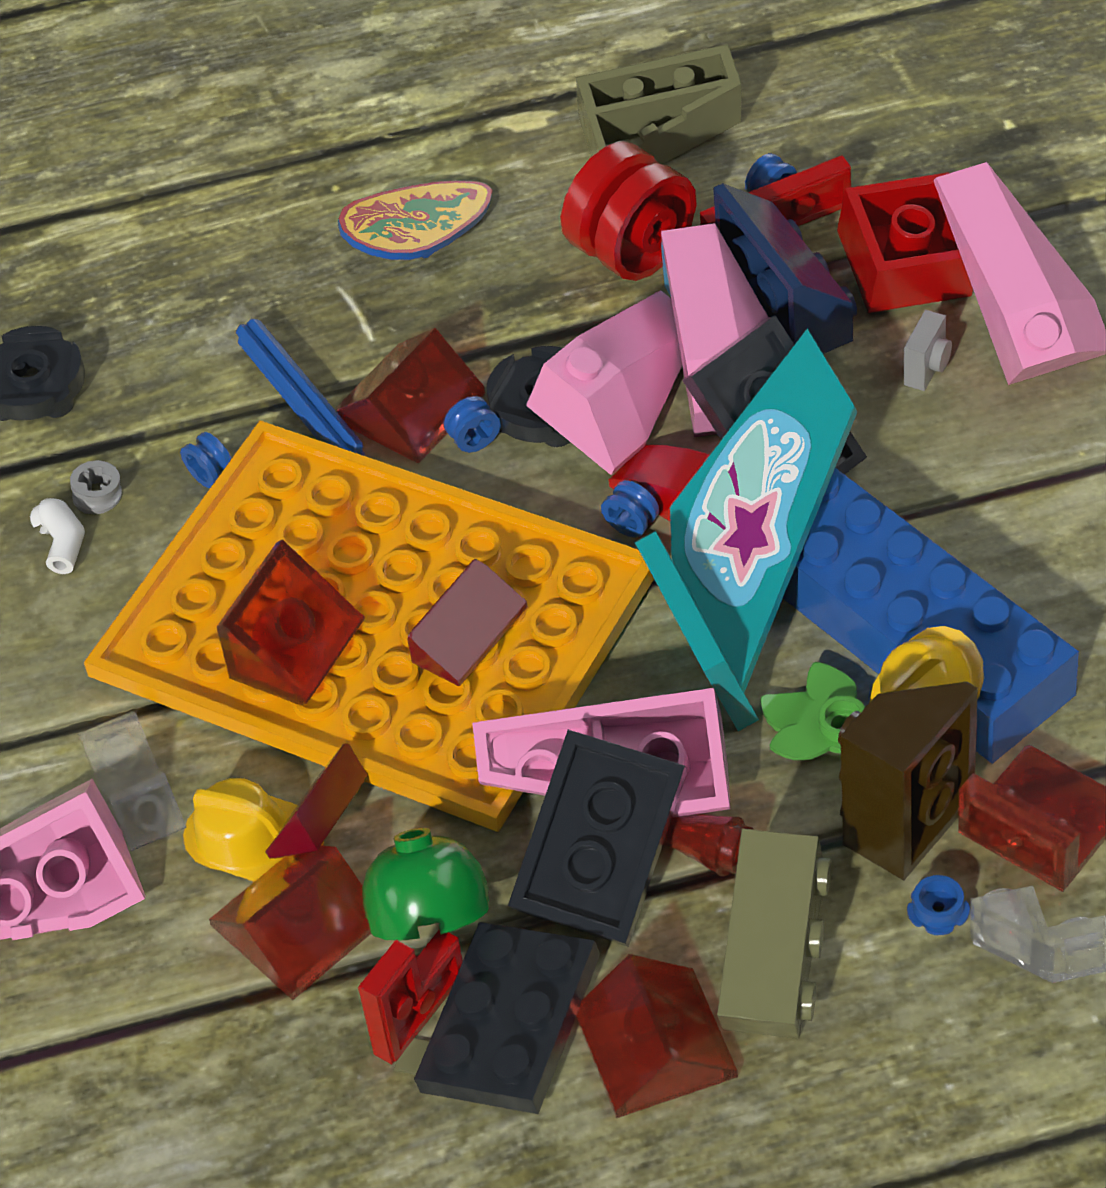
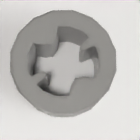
(95, 501)

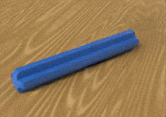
(296, 387)

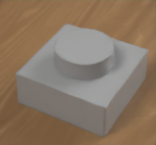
(926, 350)

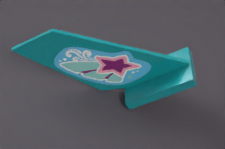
(748, 519)

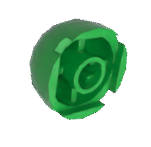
(423, 884)

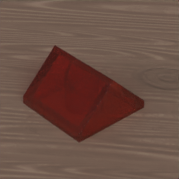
(409, 395)
(286, 627)
(297, 918)
(652, 1035)

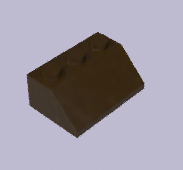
(906, 771)

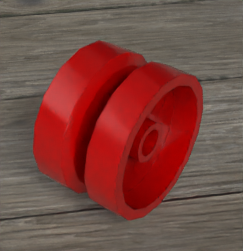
(623, 205)

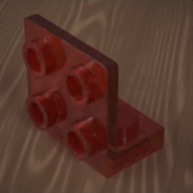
(1036, 816)

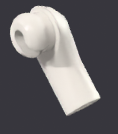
(65, 529)

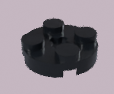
(55, 384)
(509, 392)

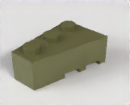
(661, 103)
(773, 934)

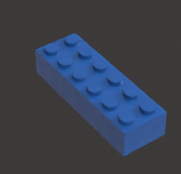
(883, 581)

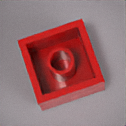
(901, 244)

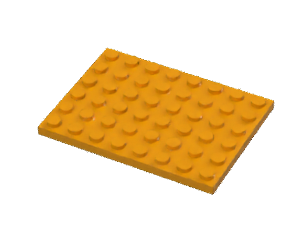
(391, 552)

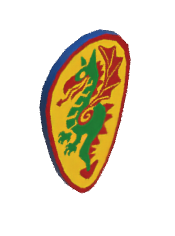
(414, 218)

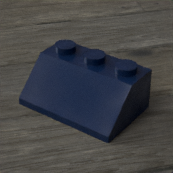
(784, 270)

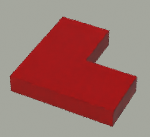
(407, 991)

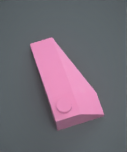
(1025, 289)
(708, 300)
(612, 382)
(677, 727)
(64, 866)

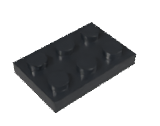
(737, 374)
(598, 837)
(507, 1017)

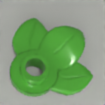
(810, 719)

